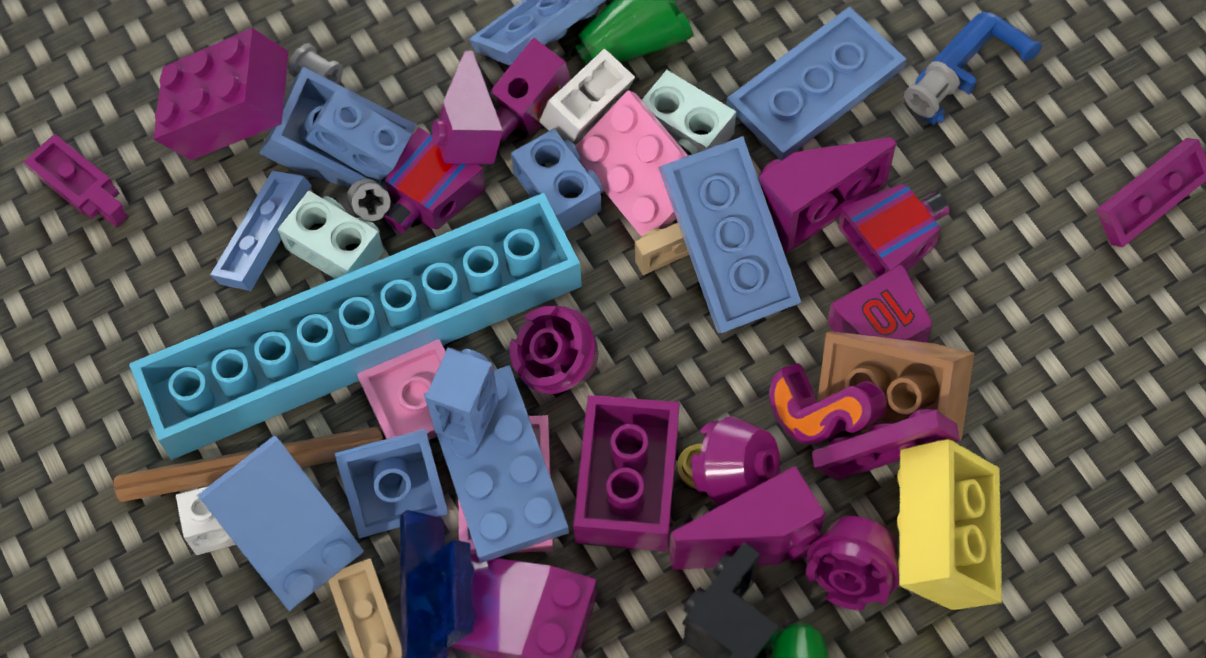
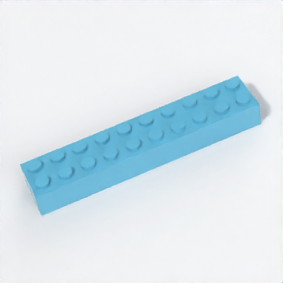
(354, 323)

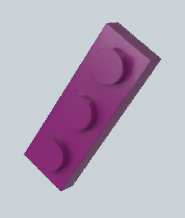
(1153, 192)
(882, 444)

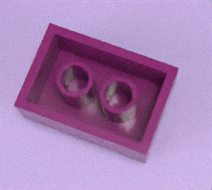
(221, 94)
(627, 473)

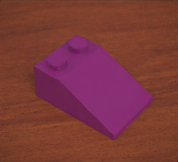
(814, 185)
(773, 518)
(528, 610)

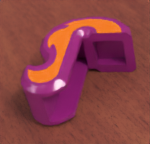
(814, 421)

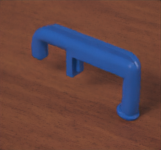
(970, 41)

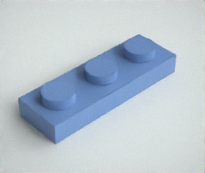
(258, 232)

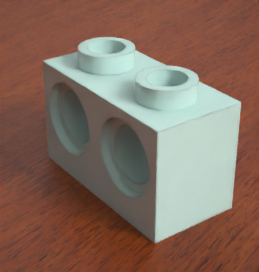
(692, 112)
(325, 245)

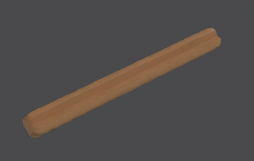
(208, 470)

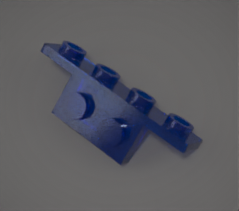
(434, 587)

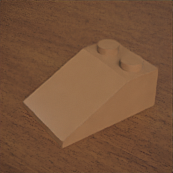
(907, 371)

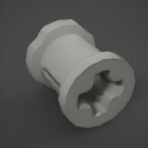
(307, 57)
(931, 89)
(378, 207)

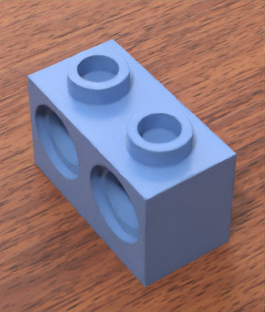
(358, 136)
(559, 179)
(463, 396)

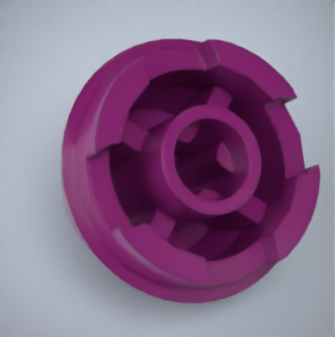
(554, 350)
(734, 459)
(854, 563)

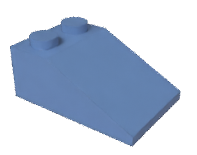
(301, 107)
(281, 522)

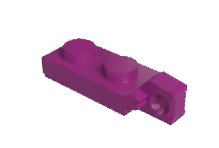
(76, 180)

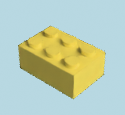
(949, 525)

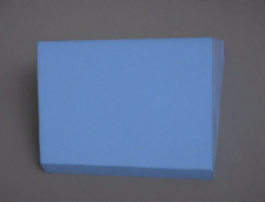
(390, 479)

